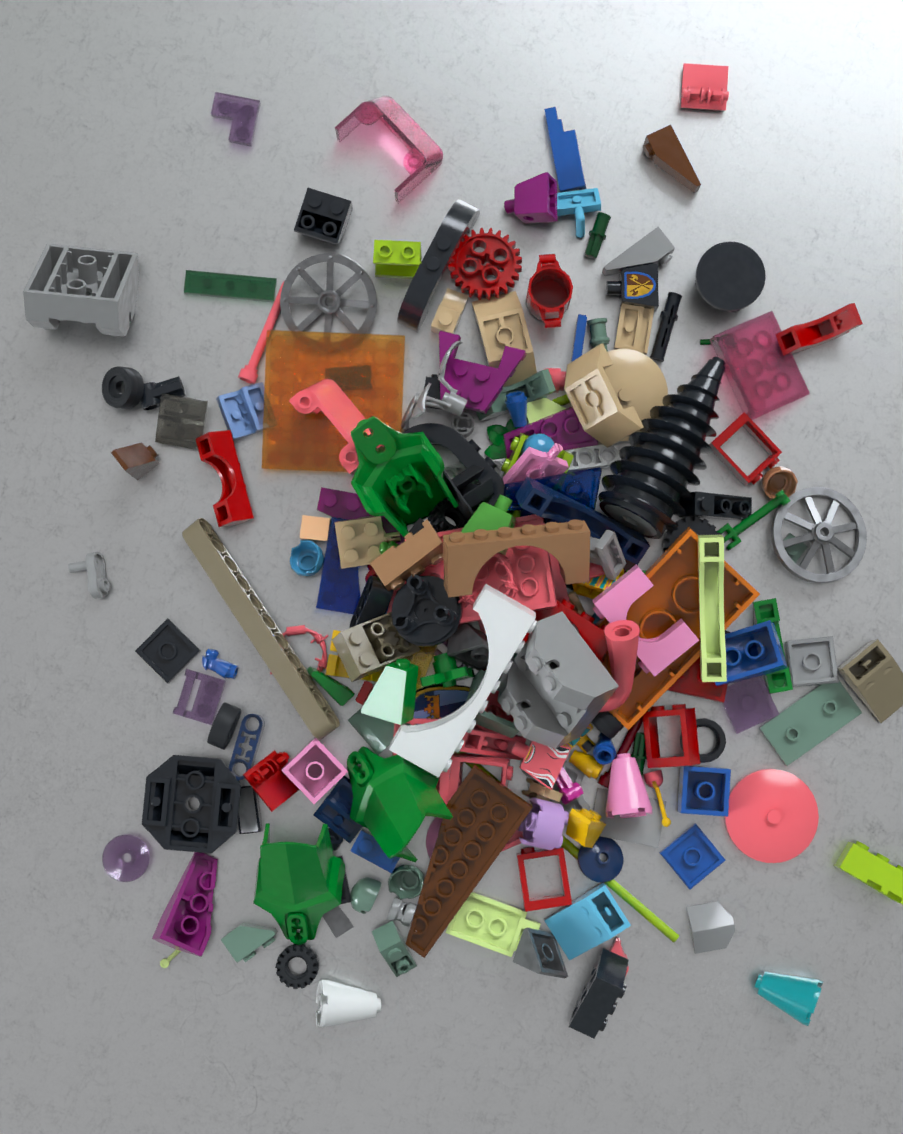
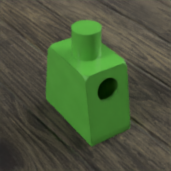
(491, 517)

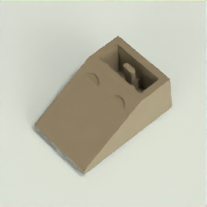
(371, 647)
(875, 679)

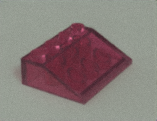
(757, 367)

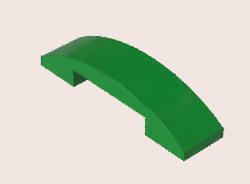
(764, 611)

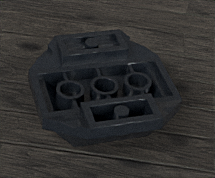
(167, 807)

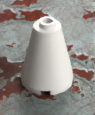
(344, 1004)

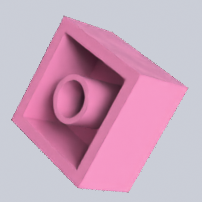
(314, 770)

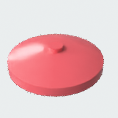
(771, 816)

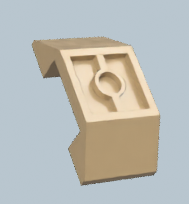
(502, 325)
(596, 399)

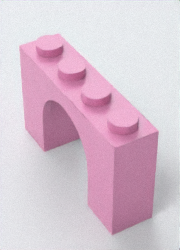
(653, 652)

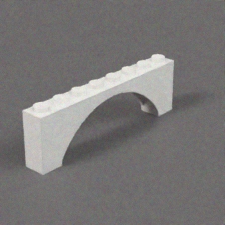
(434, 742)

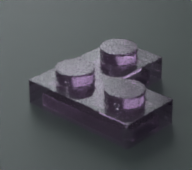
(242, 113)

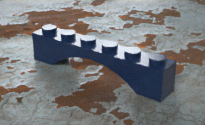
(556, 506)

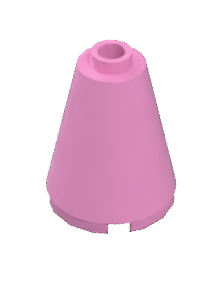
(626, 789)

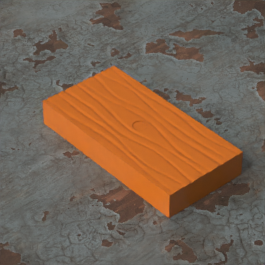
(669, 600)

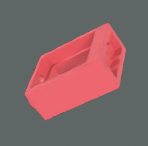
(457, 768)

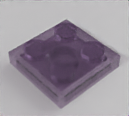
(748, 704)

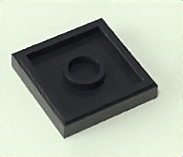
(167, 650)

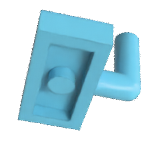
(578, 203)

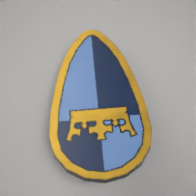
(438, 702)

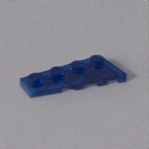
(577, 485)
(338, 587)

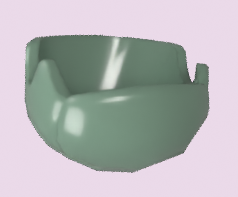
(406, 881)
(364, 894)

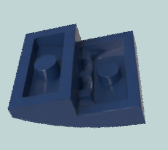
(336, 811)

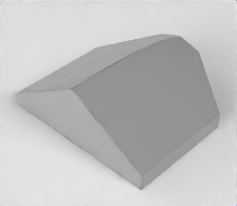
(710, 926)

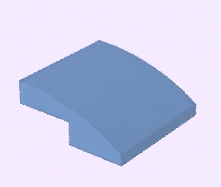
(243, 410)

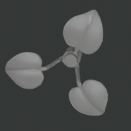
(450, 402)

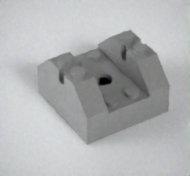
(65, 274)
(555, 684)

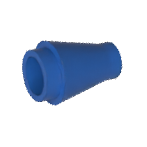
(517, 408)
(604, 750)

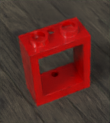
(745, 421)
(689, 737)
(546, 901)

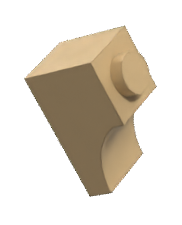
(449, 312)

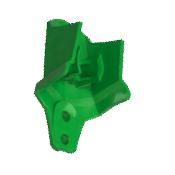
(398, 477)
(392, 799)
(298, 883)

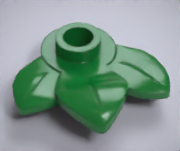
(495, 434)

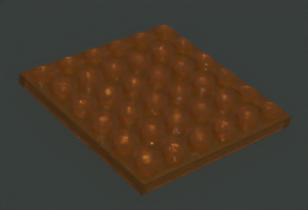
(362, 365)

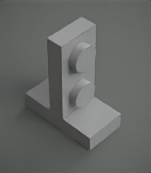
(608, 554)

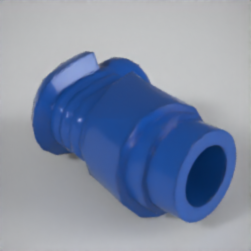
(220, 666)

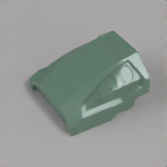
(374, 731)

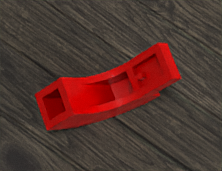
(819, 331)

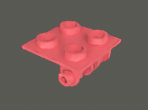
(704, 87)

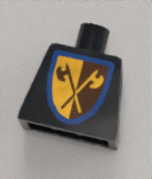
(637, 286)

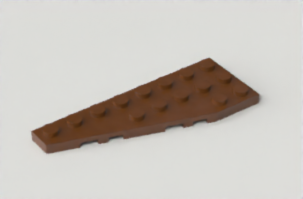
(465, 848)

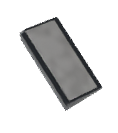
(249, 811)

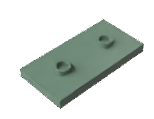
(810, 721)

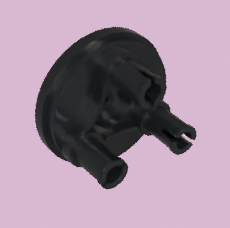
(730, 276)
(425, 612)

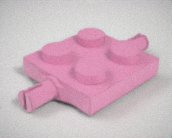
(536, 465)

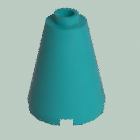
(790, 993)

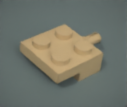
(360, 540)

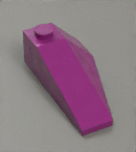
(188, 913)

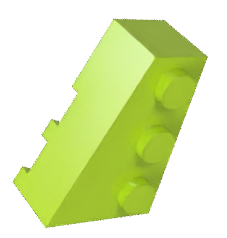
(872, 870)

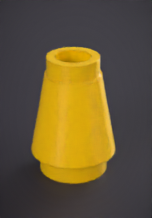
(586, 764)

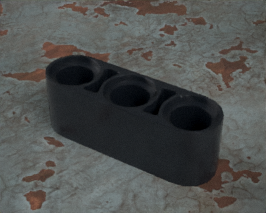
(372, 601)

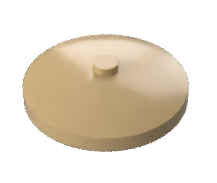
(636, 381)

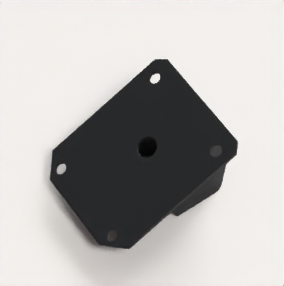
(467, 494)

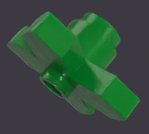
(446, 672)

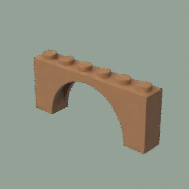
(469, 551)

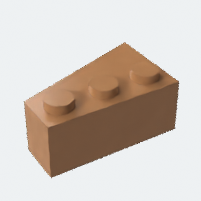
(409, 557)

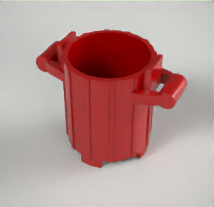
(549, 291)

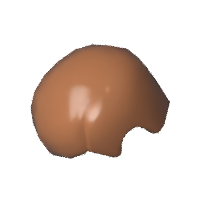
(779, 479)

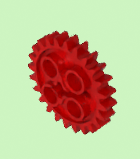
(476, 280)

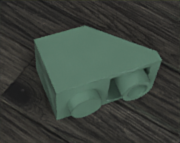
(246, 938)
(394, 949)

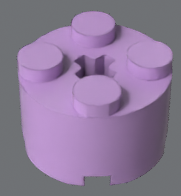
(544, 824)

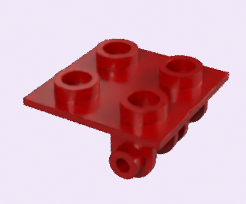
(270, 781)

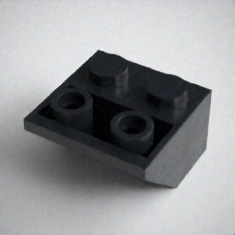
(323, 216)

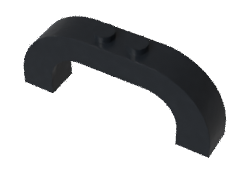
(435, 262)
(465, 451)

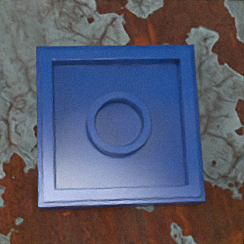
(692, 856)

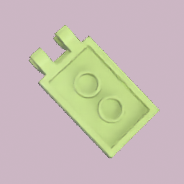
(490, 924)

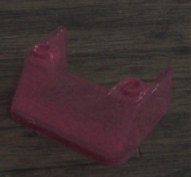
(423, 153)

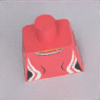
(541, 761)

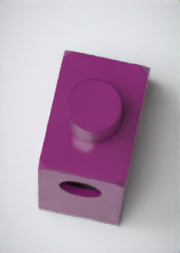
(534, 200)

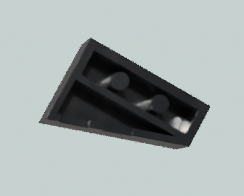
(600, 994)

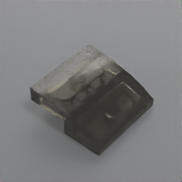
(180, 420)

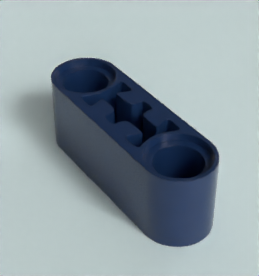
(238, 750)

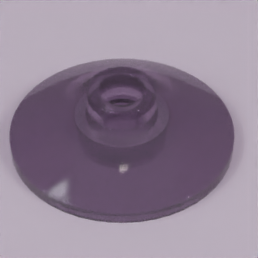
(114, 860)

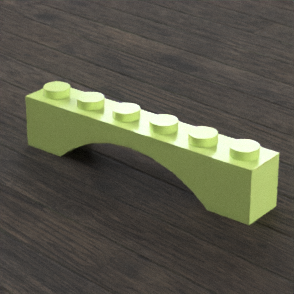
(711, 608)

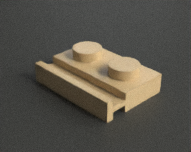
(634, 328)

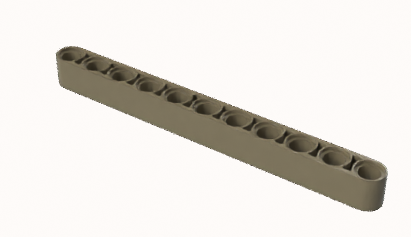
(261, 629)

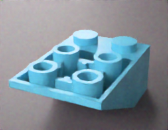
(587, 922)

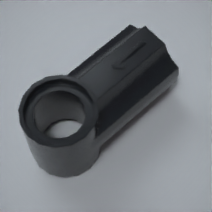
(153, 392)

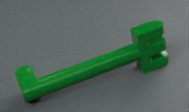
(780, 499)

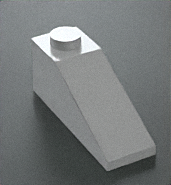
(651, 249)

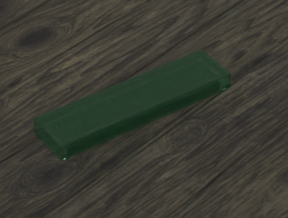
(230, 286)

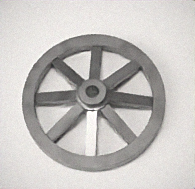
(330, 258)
(815, 536)

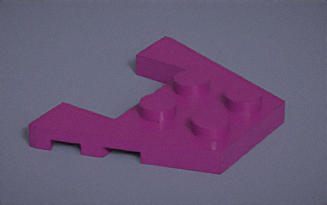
(475, 381)

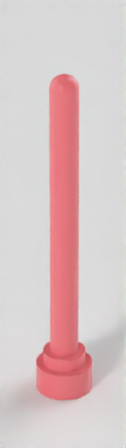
(249, 372)

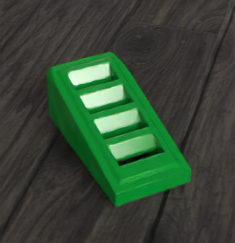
(335, 689)

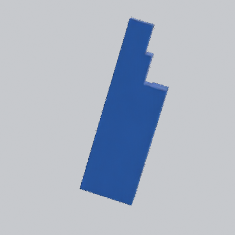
(565, 154)

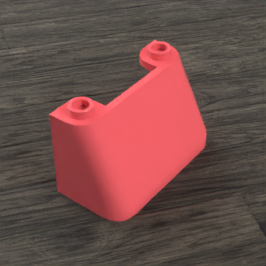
(339, 409)

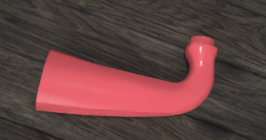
(622, 646)

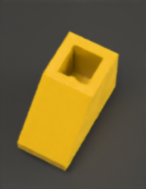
(585, 826)

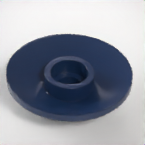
(593, 867)

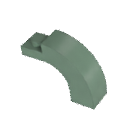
(534, 388)

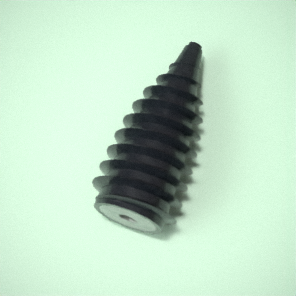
(663, 457)

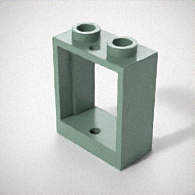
(487, 719)

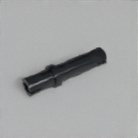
(668, 318)

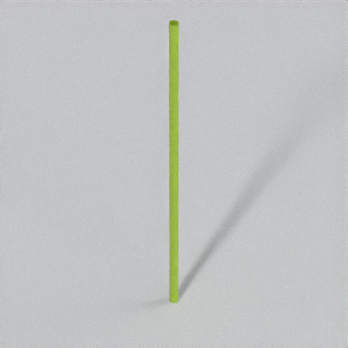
(613, 884)

